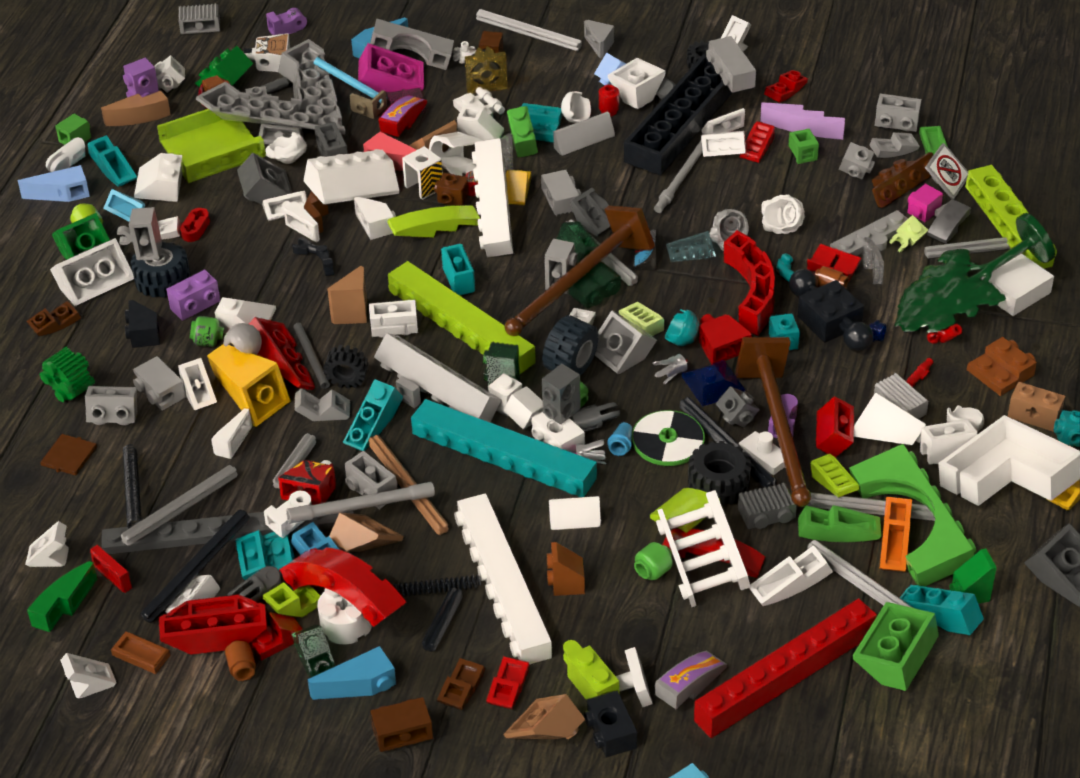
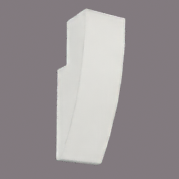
(791, 577)

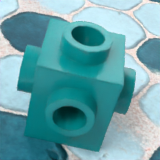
(1068, 428)

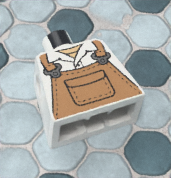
(268, 51)

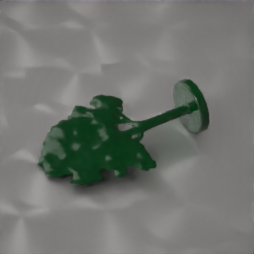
(948, 289)

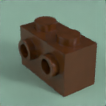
(401, 724)

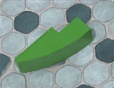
(838, 525)

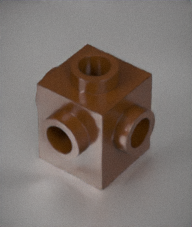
(452, 189)

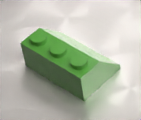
(897, 644)

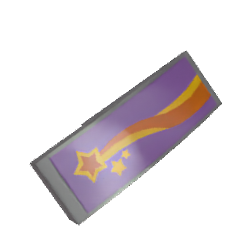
(688, 678)

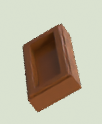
(140, 652)

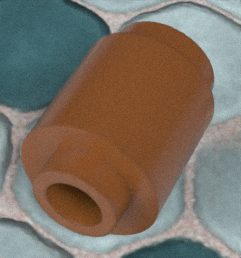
(826, 275)
(240, 660)

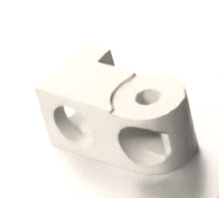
(277, 519)

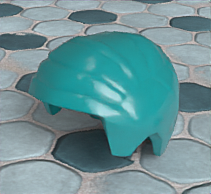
(683, 328)

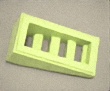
(654, 321)

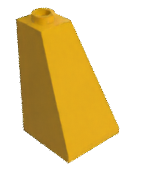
(250, 381)

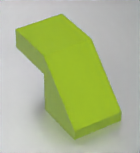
(290, 602)

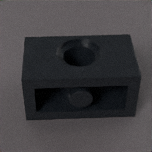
(620, 734)

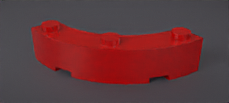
(758, 271)
(348, 578)

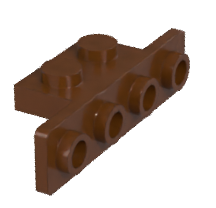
(899, 179)

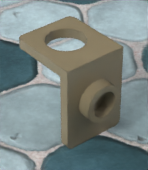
(366, 106)

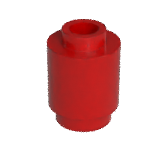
(609, 99)

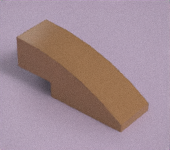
(136, 110)

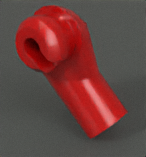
(945, 334)

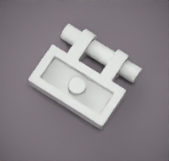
(478, 101)

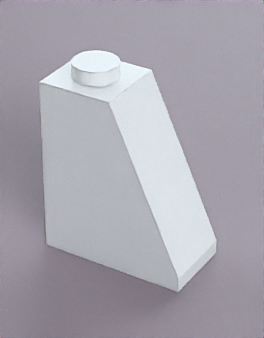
(888, 423)

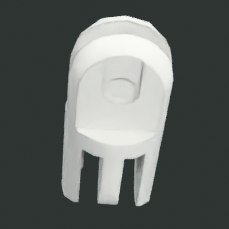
(66, 155)

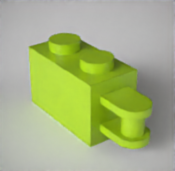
(588, 671)

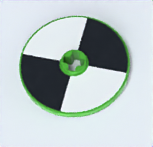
(651, 433)

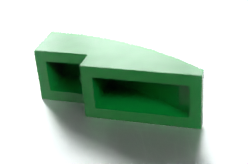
(62, 597)

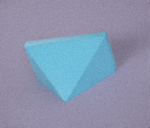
(122, 204)

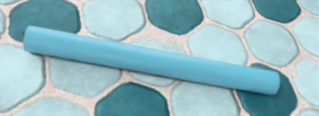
(346, 78)

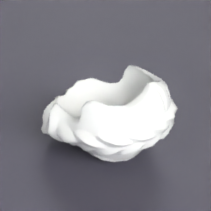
(287, 149)
(782, 214)

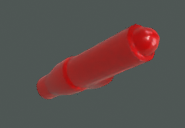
(920, 373)

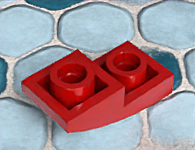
(788, 85)

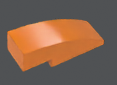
(895, 534)

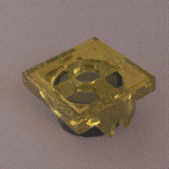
(486, 70)

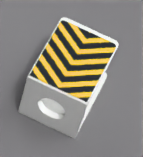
(422, 171)

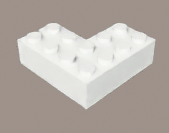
(1007, 454)

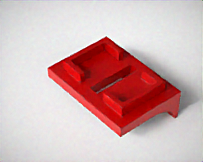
(825, 257)

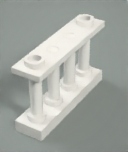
(719, 531)

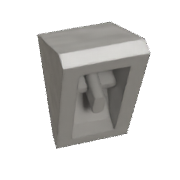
(599, 36)

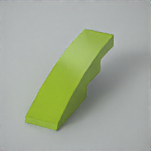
(428, 221)

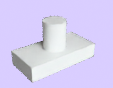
(723, 143)
(764, 451)
(635, 678)

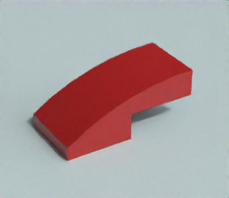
(508, 683)

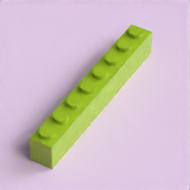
(455, 312)

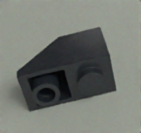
(142, 326)

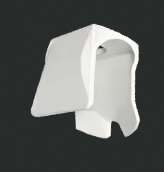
(453, 158)

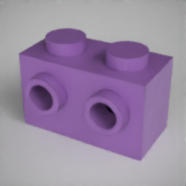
(140, 78)
(193, 295)

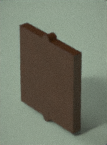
(68, 454)

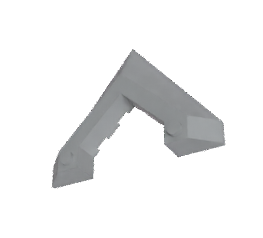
(312, 88)

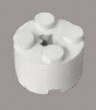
(341, 619)

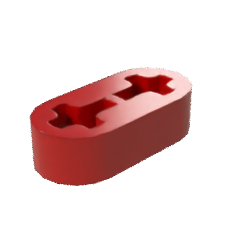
(198, 220)

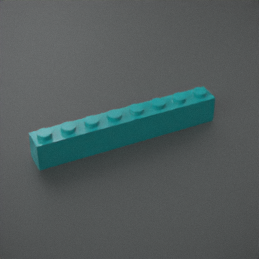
(504, 448)

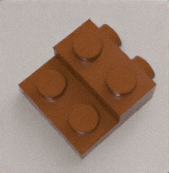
(1003, 366)

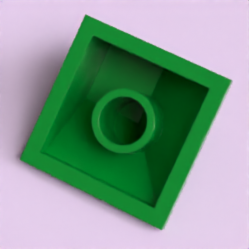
(80, 236)

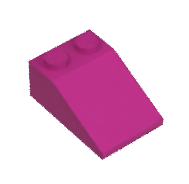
(389, 70)

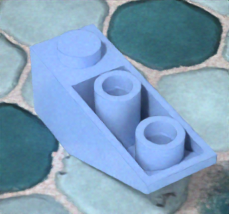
(56, 186)

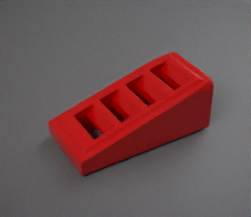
(758, 140)

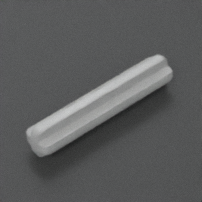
(297, 456)

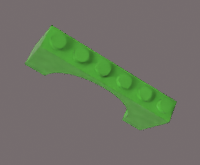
(899, 474)

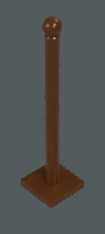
(628, 230)
(766, 360)

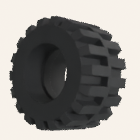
(720, 469)

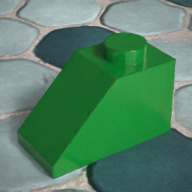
(976, 576)

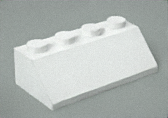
(351, 176)

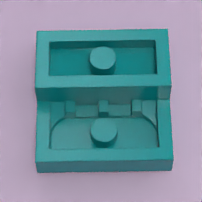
(544, 120)
(262, 551)

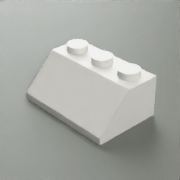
(92, 272)

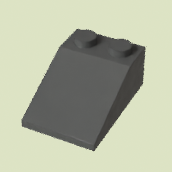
(1059, 563)

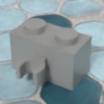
(144, 234)

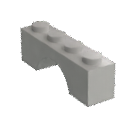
(432, 48)

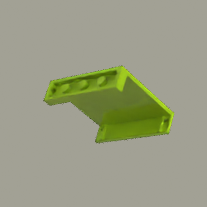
(208, 143)

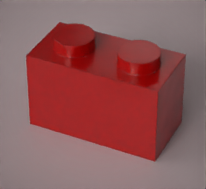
(835, 427)

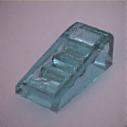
(697, 247)

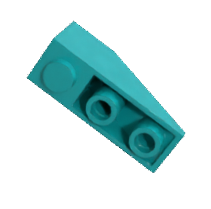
(373, 414)
(953, 609)

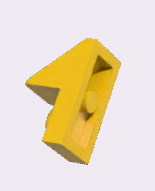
(517, 186)

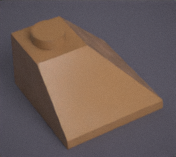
(361, 533)
(547, 719)

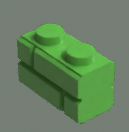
(522, 131)

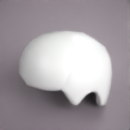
(575, 107)
(973, 415)

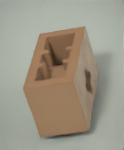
(1035, 406)

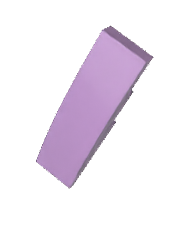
(794, 118)

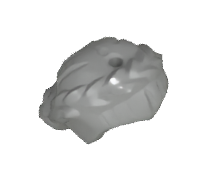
(723, 229)

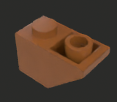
(566, 571)

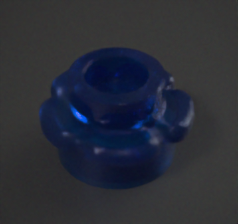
(879, 330)

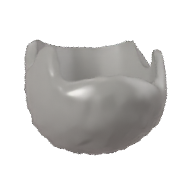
(244, 338)

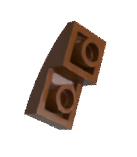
(60, 318)

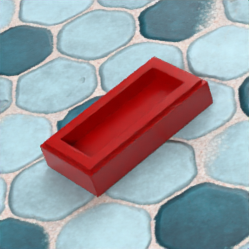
(110, 569)

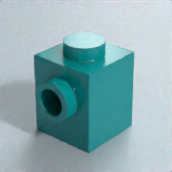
(785, 326)

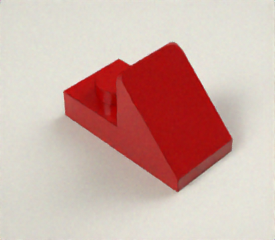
(276, 636)

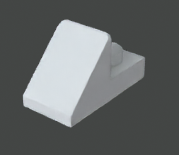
(738, 30)
(49, 548)
(87, 675)

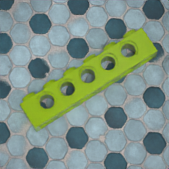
(999, 205)

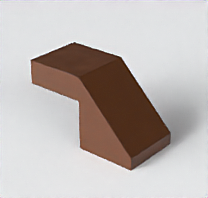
(316, 209)

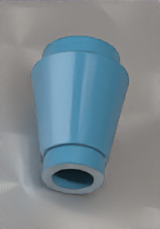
(620, 441)

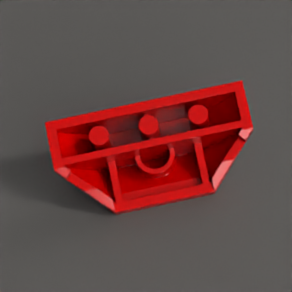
(212, 623)

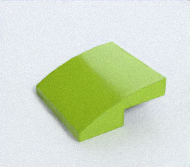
(683, 502)

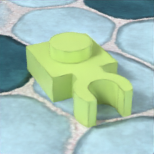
(909, 232)

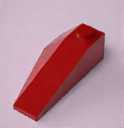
(279, 347)

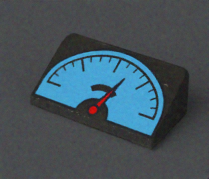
(645, 258)

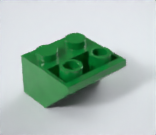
(228, 67)

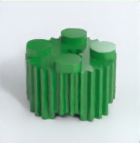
(67, 374)

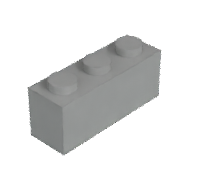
(731, 64)

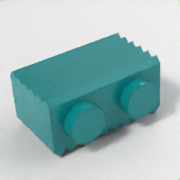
(458, 269)

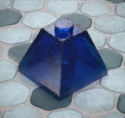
(711, 382)

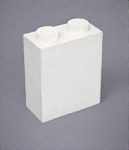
(1021, 283)

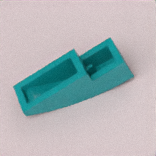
(111, 161)

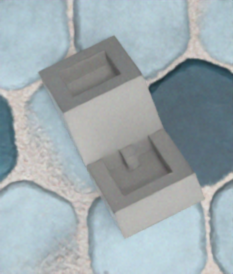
(330, 407)

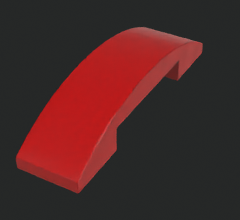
(750, 557)

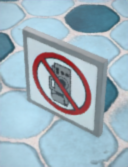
(947, 171)

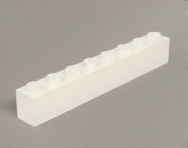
(503, 580)

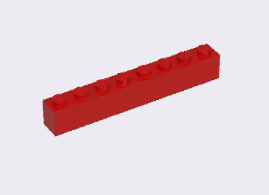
(783, 668)

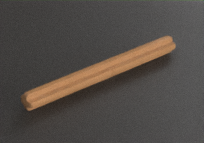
(404, 479)

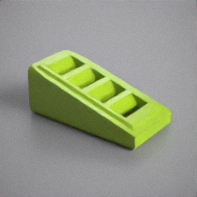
(831, 473)

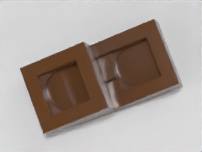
(462, 684)

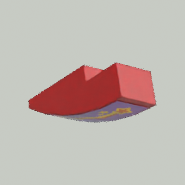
(401, 115)

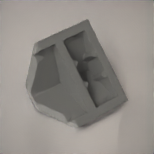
(590, 211)

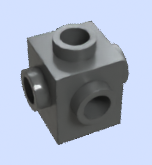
(737, 407)

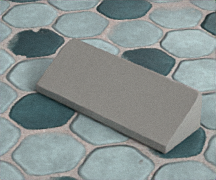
(583, 133)

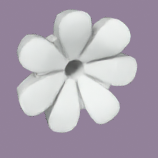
(464, 50)

